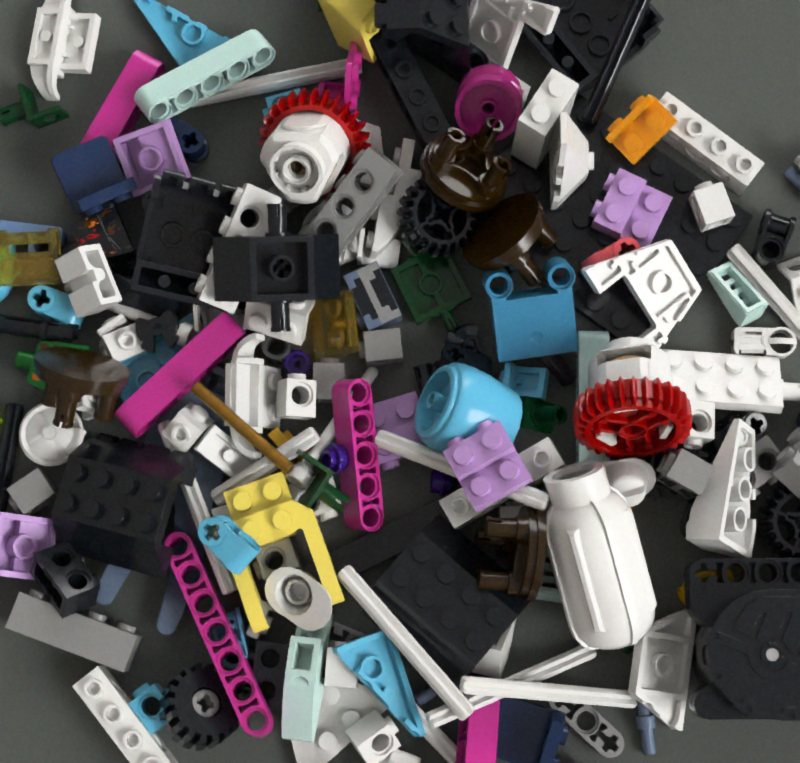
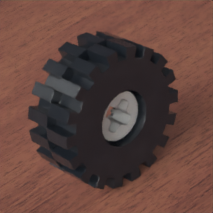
(185, 715)

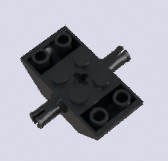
(246, 264)

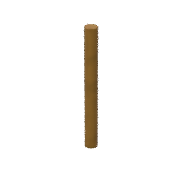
(242, 427)

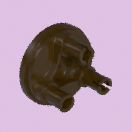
(466, 168)
(507, 234)
(77, 373)
(526, 550)

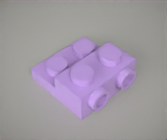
(148, 153)
(630, 208)
(396, 417)
(487, 465)
(19, 541)

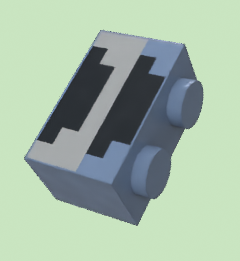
(372, 298)

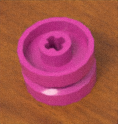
(485, 93)

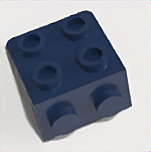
(91, 176)
(529, 732)

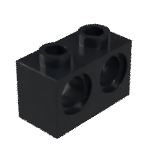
(65, 578)
(264, 673)

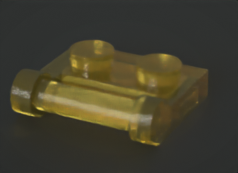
(29, 267)
(340, 327)

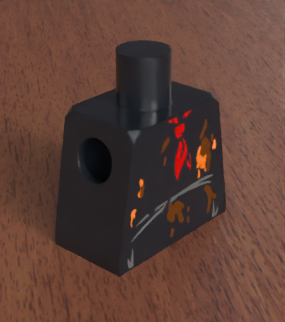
(103, 228)

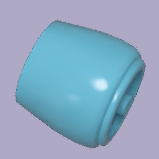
(461, 399)

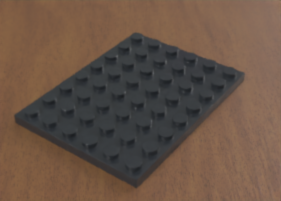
(616, 307)

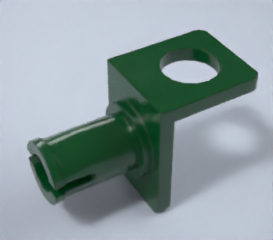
(28, 109)
(541, 415)
(321, 488)

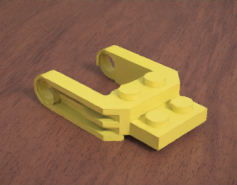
(269, 515)

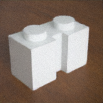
(89, 279)

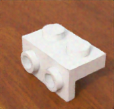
(258, 319)

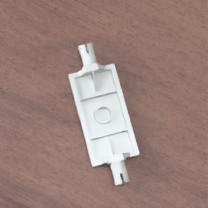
(732, 380)

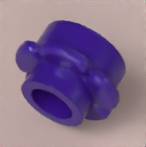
(298, 356)
(335, 457)
(439, 482)

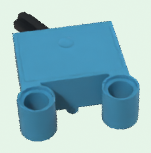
(535, 320)

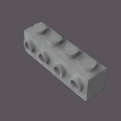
(77, 633)

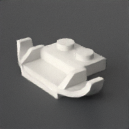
(61, 45)
(251, 392)

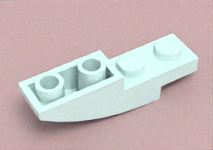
(304, 683)

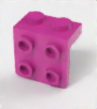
(351, 88)

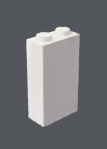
(540, 117)

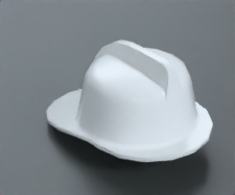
(631, 478)
(299, 598)

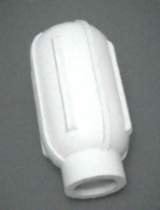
(597, 558)

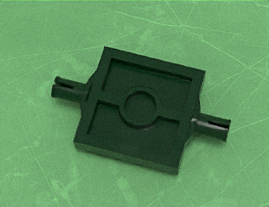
(430, 286)

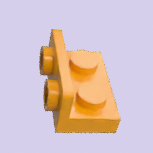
(641, 127)

